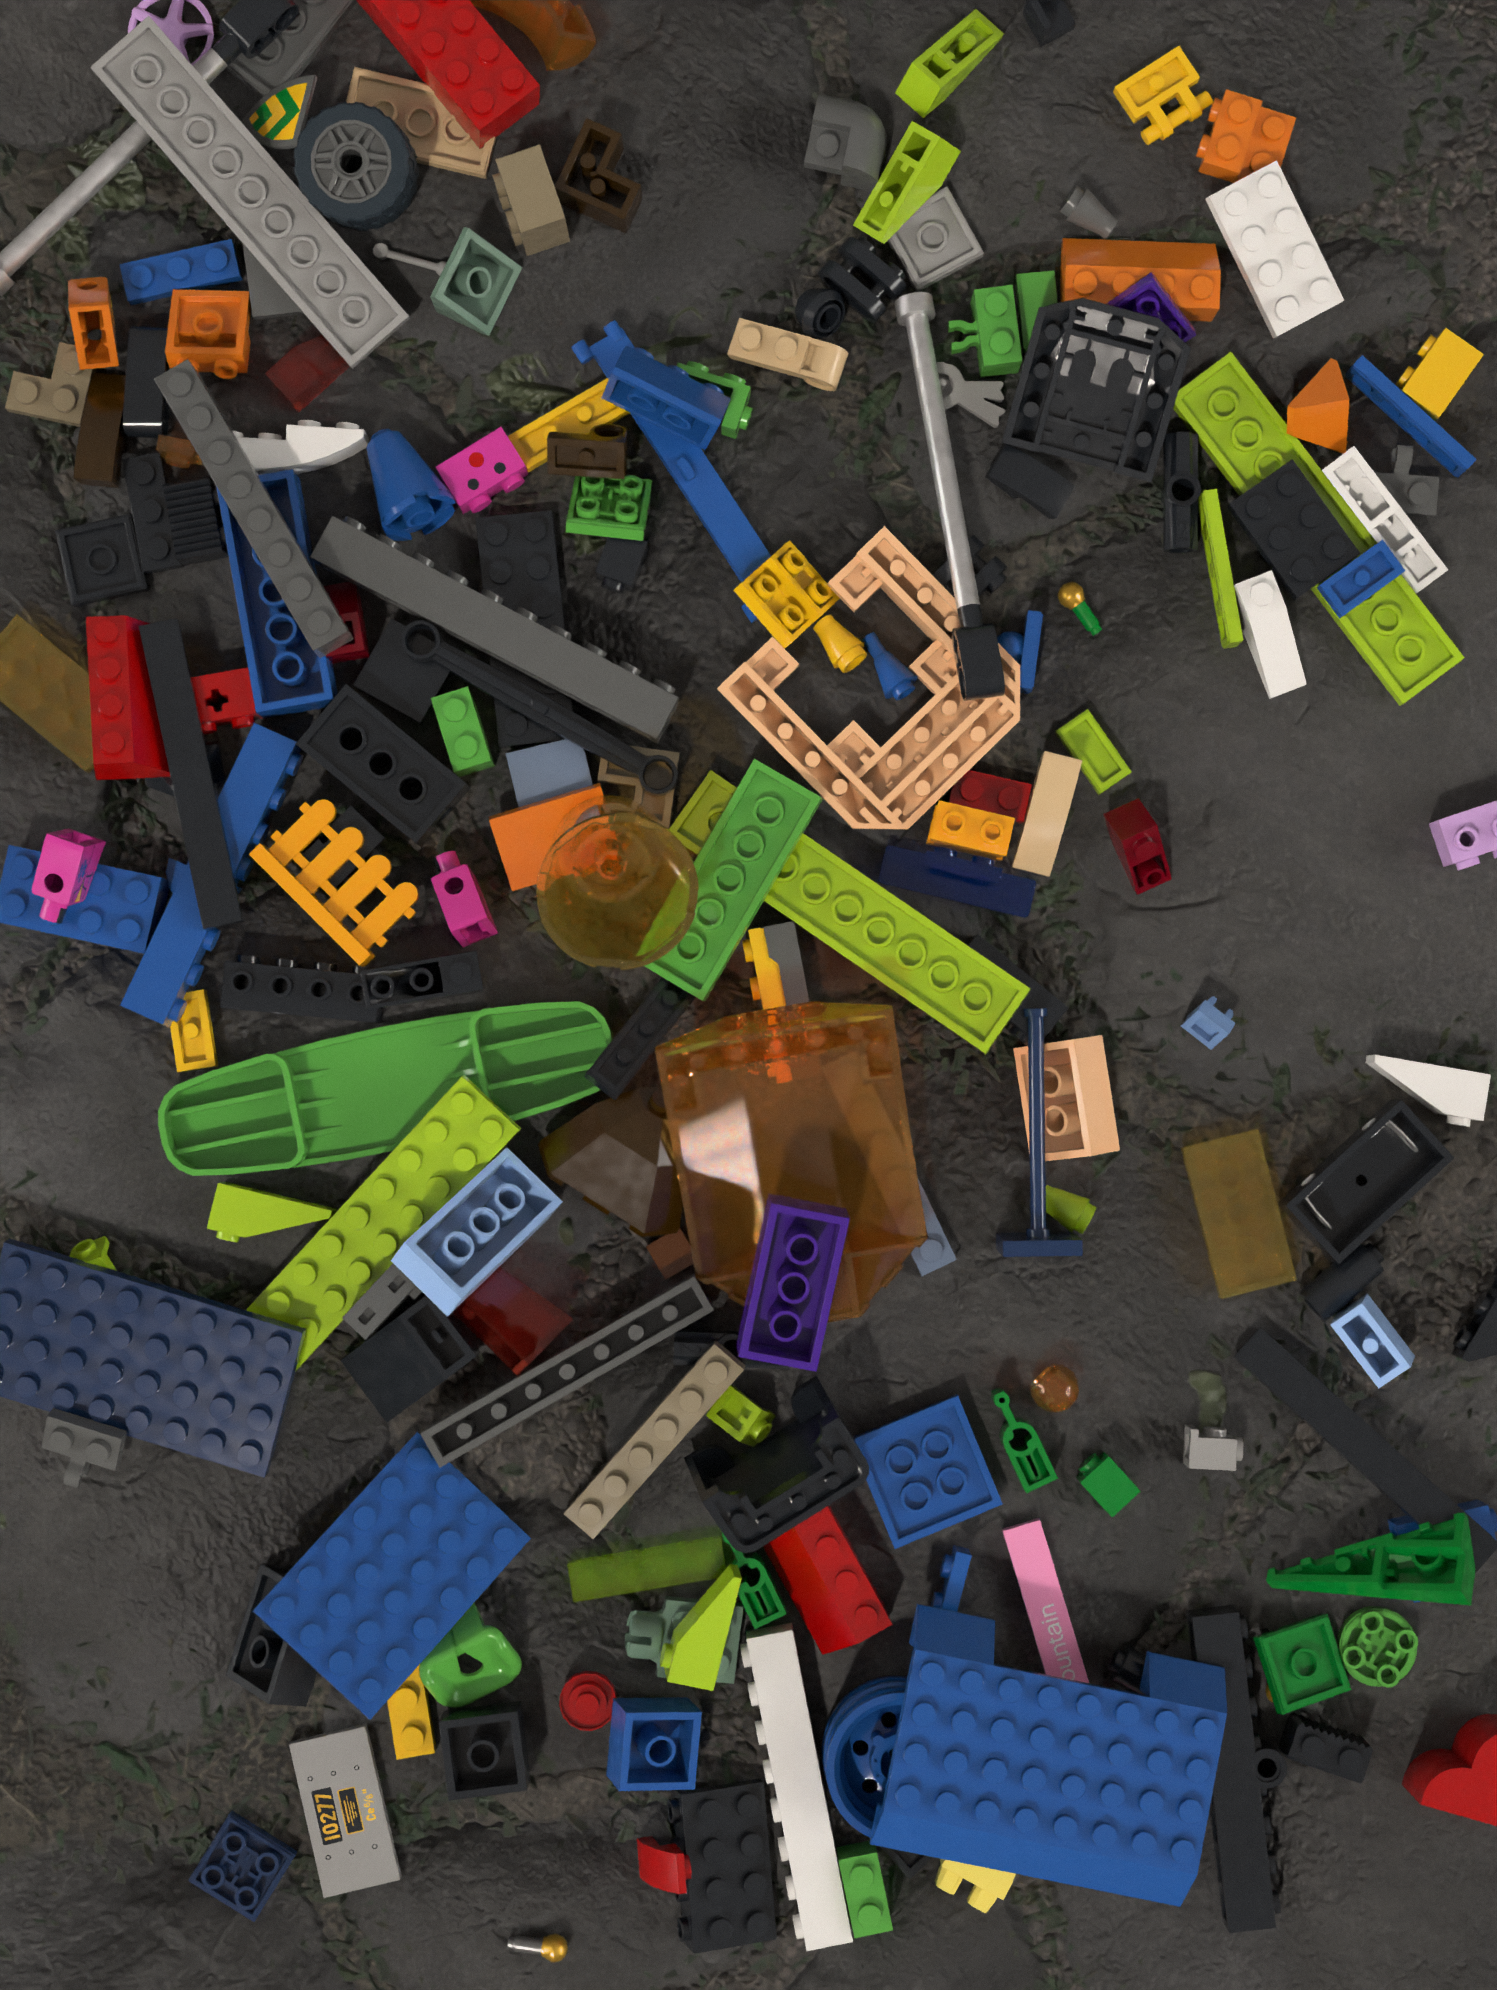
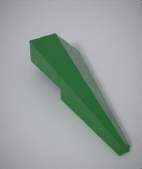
(1414, 1566)

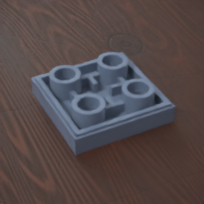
(548, 771)

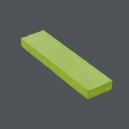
(1219, 569)

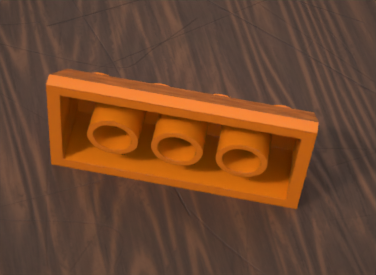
(1108, 267)

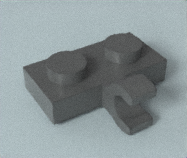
(1413, 493)
(84, 1442)

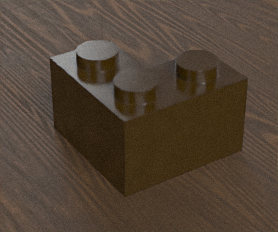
(590, 181)

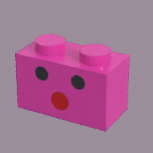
(483, 471)

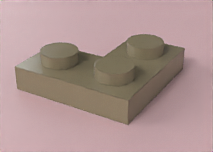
(56, 398)
(657, 776)

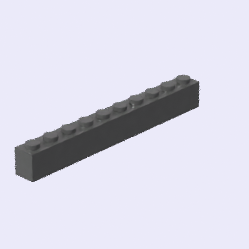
(495, 629)

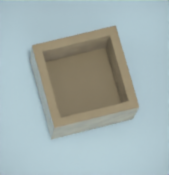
(529, 192)

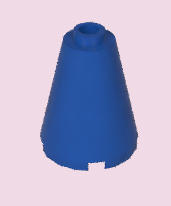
(406, 488)

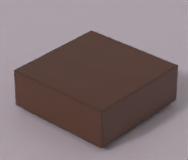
(671, 1253)

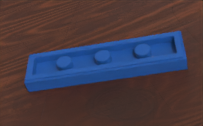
(1410, 417)

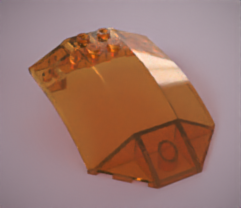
(802, 1110)

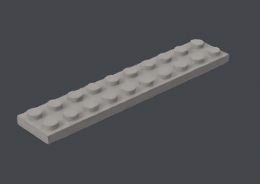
(250, 192)

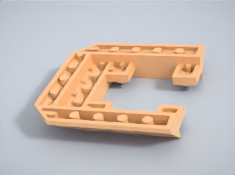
(931, 751)

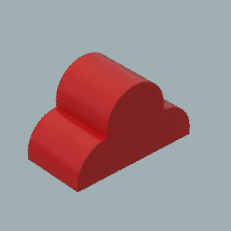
(1460, 1778)

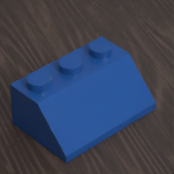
(666, 396)

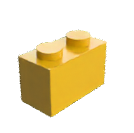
(1440, 372)

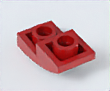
(663, 1865)

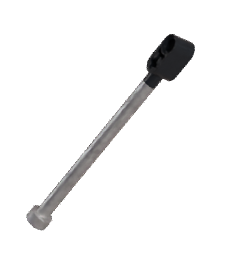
(246, 30)
(973, 642)

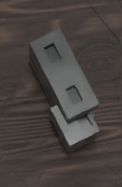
(381, 1301)

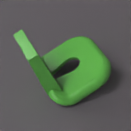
(483, 1642)

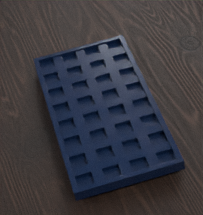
(144, 1357)

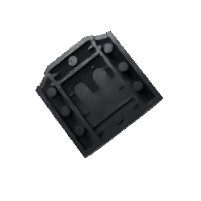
(1097, 386)

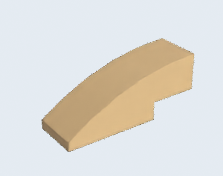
(1046, 813)

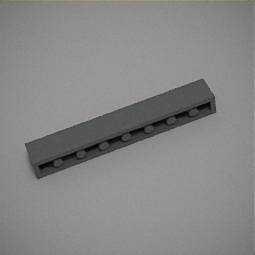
(253, 508)
(567, 1370)

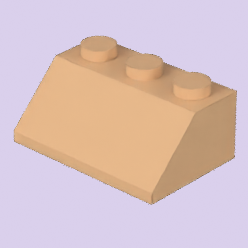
(1076, 1098)

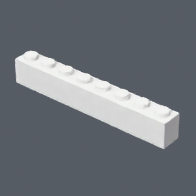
(798, 1787)

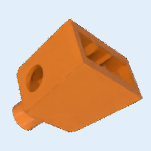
(89, 310)

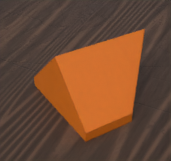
(1321, 410)

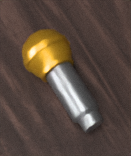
(551, 1947)

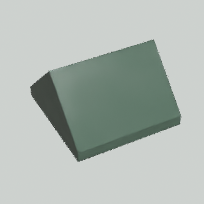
(475, 283)

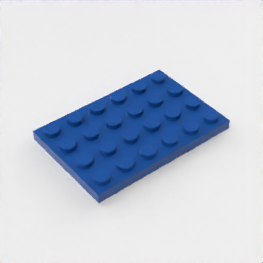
(391, 1576)

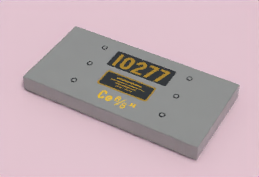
(345, 1810)

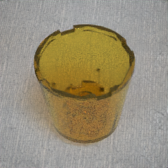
(619, 909)

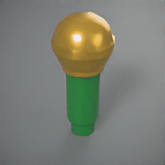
(1072, 597)

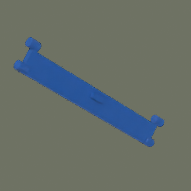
(690, 472)

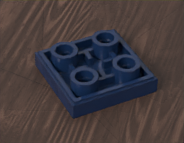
(242, 1866)

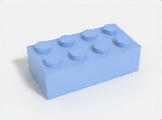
(476, 1231)

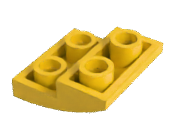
(786, 594)

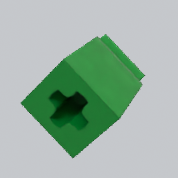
(1017, 1454)
(764, 1584)

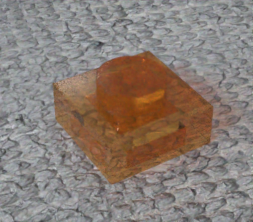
(177, 451)

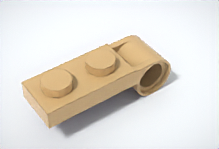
(788, 353)

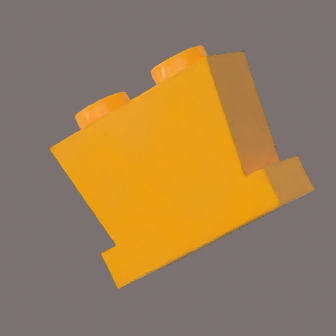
(970, 830)

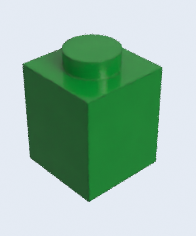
(1106, 1483)

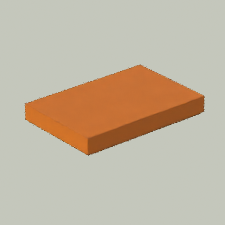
(528, 831)

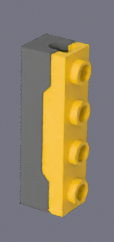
(777, 965)

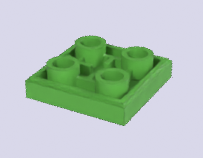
(609, 507)

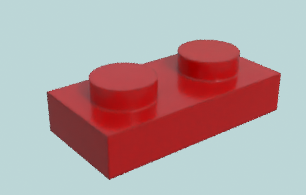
(992, 794)

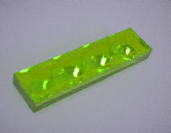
(646, 1568)

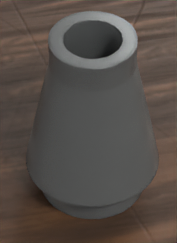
(1088, 212)

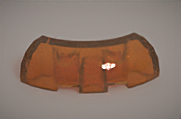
(554, 27)

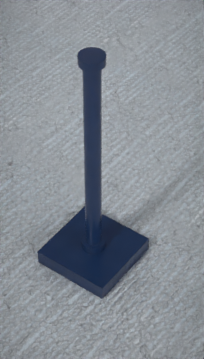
(1037, 1238)

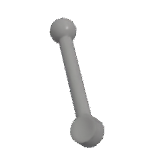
(381, 253)

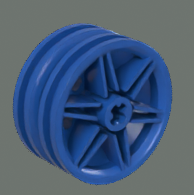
(856, 1719)

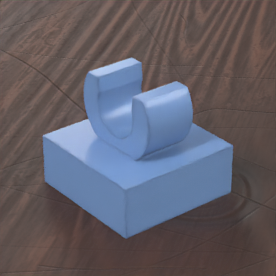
(1209, 1023)

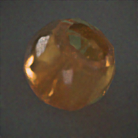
(1055, 1388)

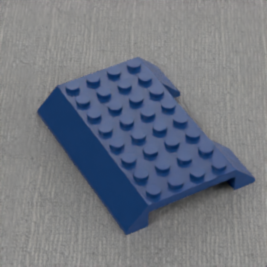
(1052, 1768)

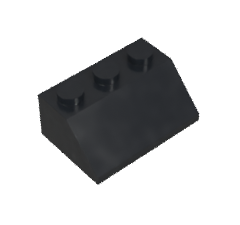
(263, 1659)

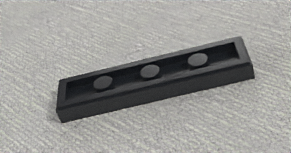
(639, 1038)

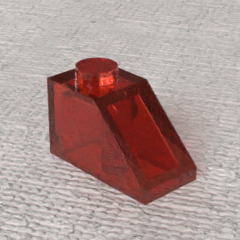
(306, 371)

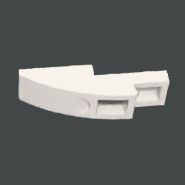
(305, 447)

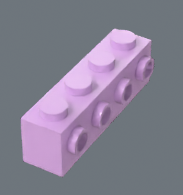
(1466, 835)

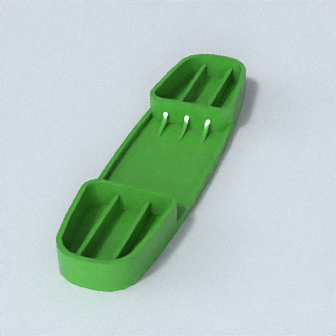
(375, 1085)

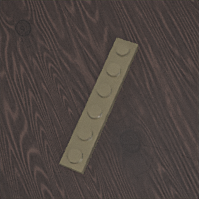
(654, 1439)

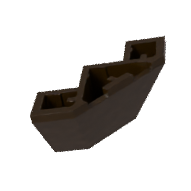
(621, 1160)

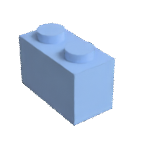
(1372, 1340)

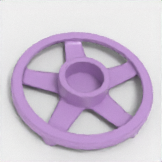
(174, 27)

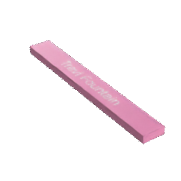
(1044, 1601)

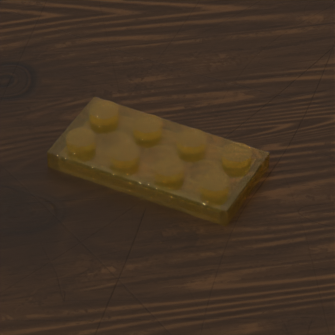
(46, 690)
(1238, 1213)

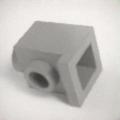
(1211, 1449)

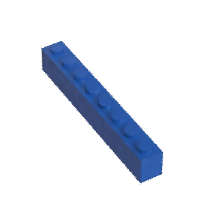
(179, 940)

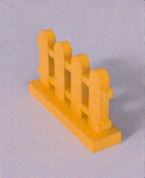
(323, 867)

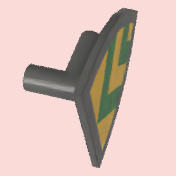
(282, 113)

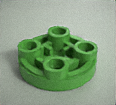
(1377, 1646)

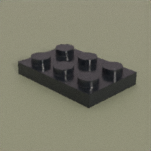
(1293, 529)

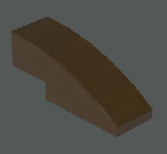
(101, 433)

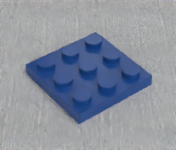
(927, 1471)

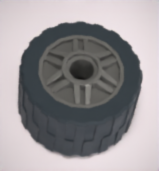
(331, 148)

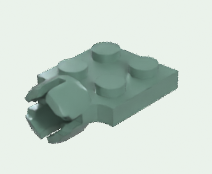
(652, 1629)

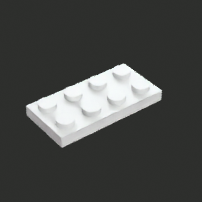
(1274, 249)

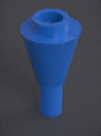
(893, 675)

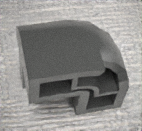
(847, 142)

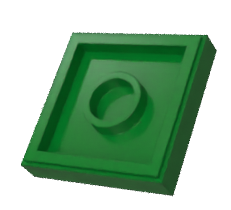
(1302, 1663)

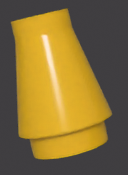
(840, 645)

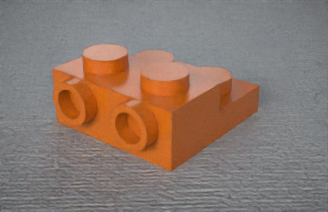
(1243, 137)
(210, 331)

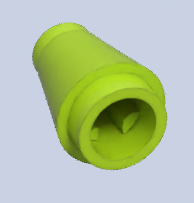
(1069, 1209)

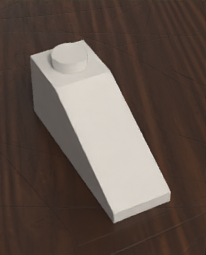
(1269, 634)
(1441, 1089)

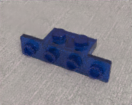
(957, 879)

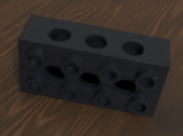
(381, 739)

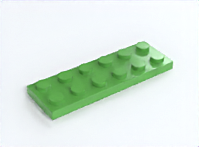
(737, 874)

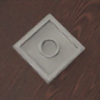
(935, 241)

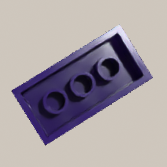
(792, 1282)

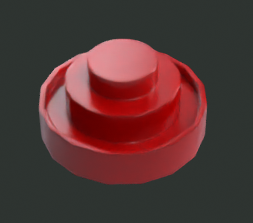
(587, 1700)

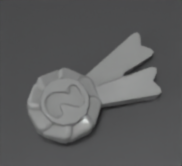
(971, 394)

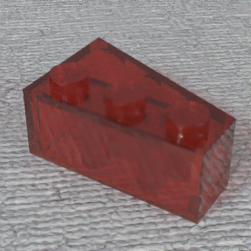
(511, 1319)

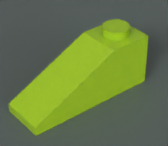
(947, 63)
(907, 182)
(250, 1212)
(701, 1636)

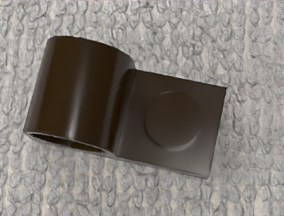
(589, 455)

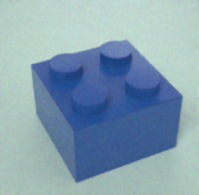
(653, 1744)

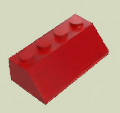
(122, 703)
(828, 1583)

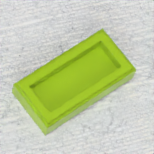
(1099, 757)

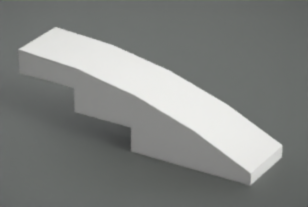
(1384, 518)

